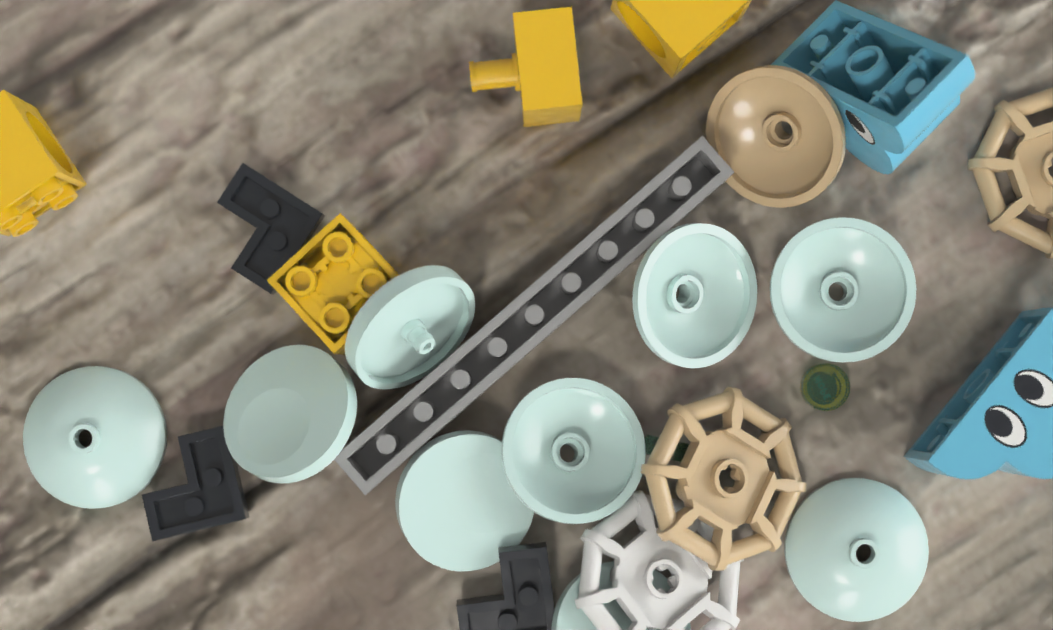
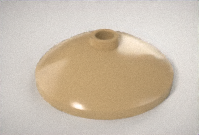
(766, 160)

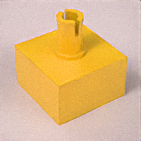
(540, 69)

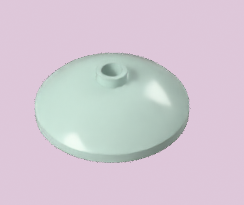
(875, 285)
(713, 299)
(125, 432)
(604, 442)
(824, 543)

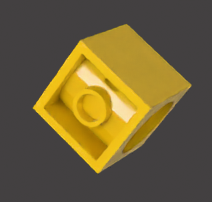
(678, 29)
(32, 168)
(332, 280)

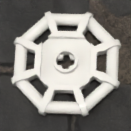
(633, 575)

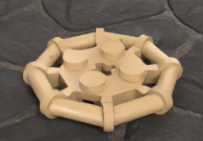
(1025, 168)
(700, 484)

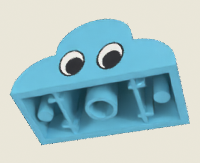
(882, 79)
(1001, 410)

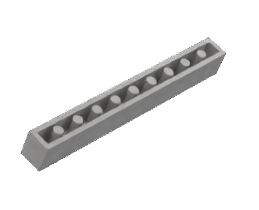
(533, 315)

